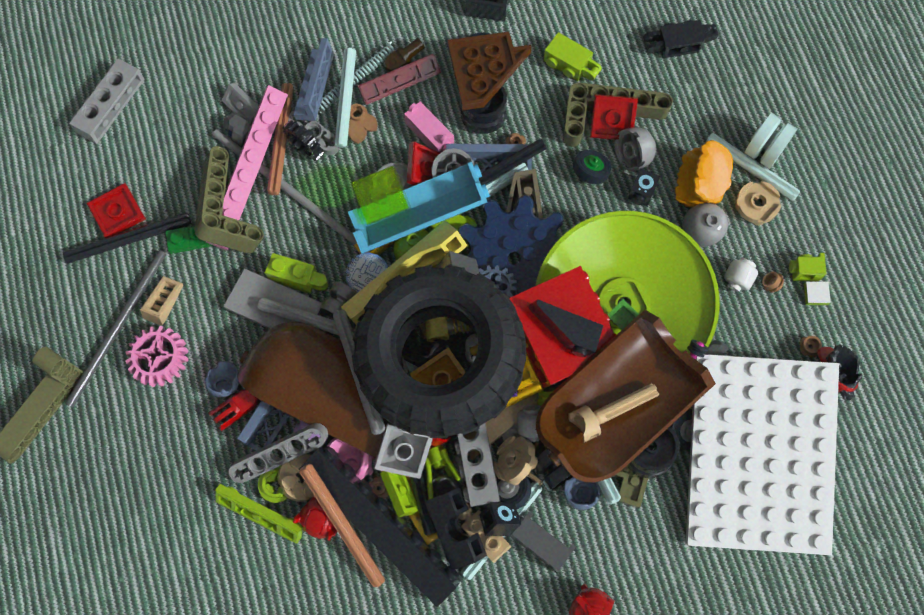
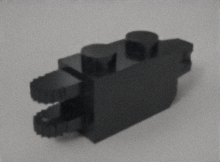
(680, 38)

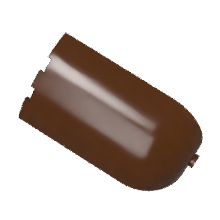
(628, 362)
(310, 380)

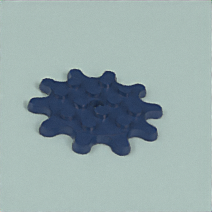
(509, 233)

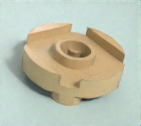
(752, 212)
(515, 470)
(290, 483)

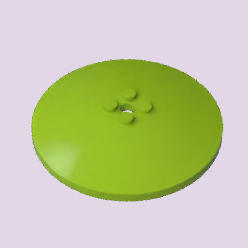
(646, 263)

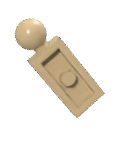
(494, 545)

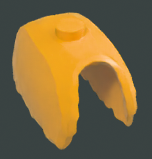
(704, 175)

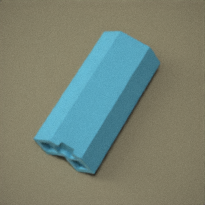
(430, 204)

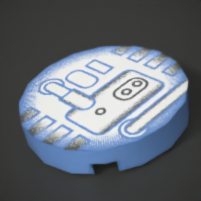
(364, 269)

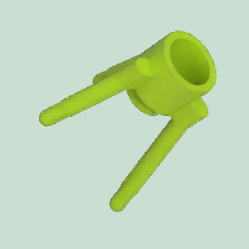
(439, 459)

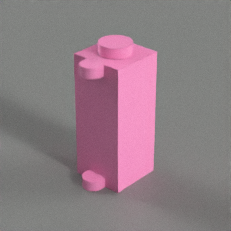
(428, 127)

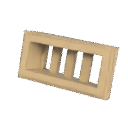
(156, 313)

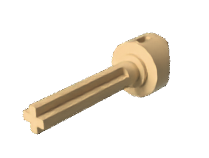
(589, 421)

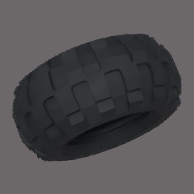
(449, 407)

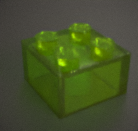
(381, 195)

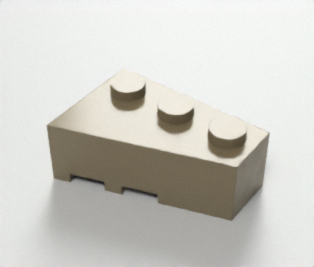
(525, 184)

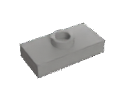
(240, 102)

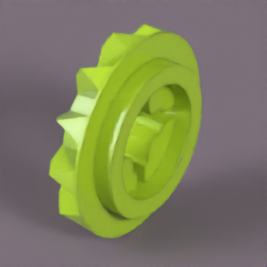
(268, 491)

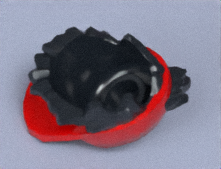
(848, 368)

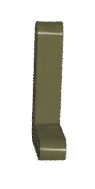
(585, 103)
(210, 222)
(40, 405)

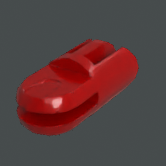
(240, 403)

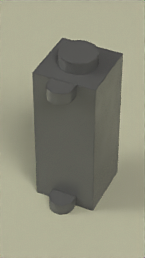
(542, 543)

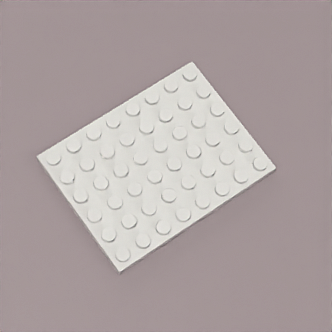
(764, 456)

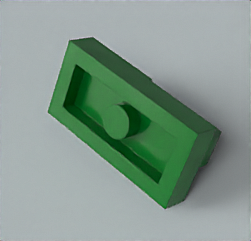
(184, 240)

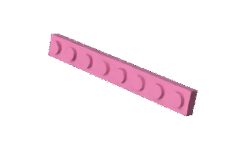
(252, 153)

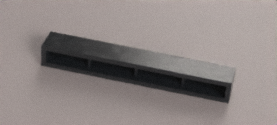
(384, 527)

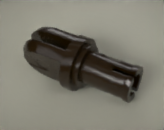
(402, 56)

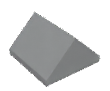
(402, 452)

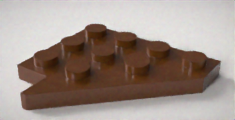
(484, 65)

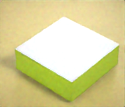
(817, 293)

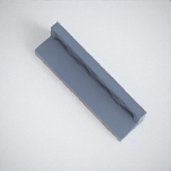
(314, 82)
(490, 152)
(256, 423)

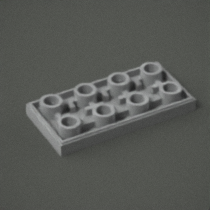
(253, 287)

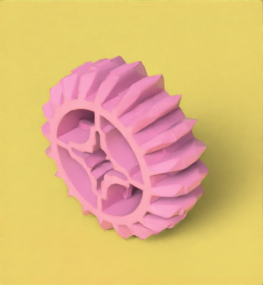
(157, 339)

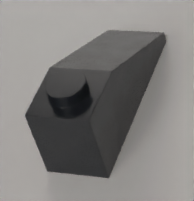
(570, 329)

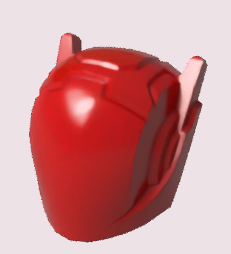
(315, 521)
(591, 602)

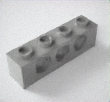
(107, 111)
(489, 491)

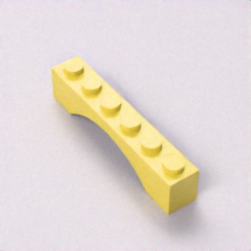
(426, 252)

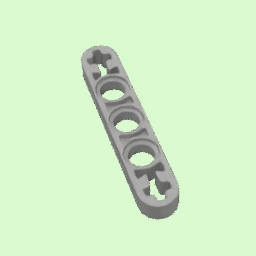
(284, 446)

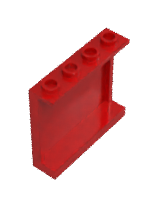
(546, 353)

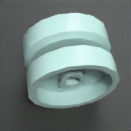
(769, 140)

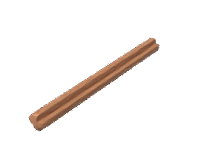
(279, 145)
(342, 525)

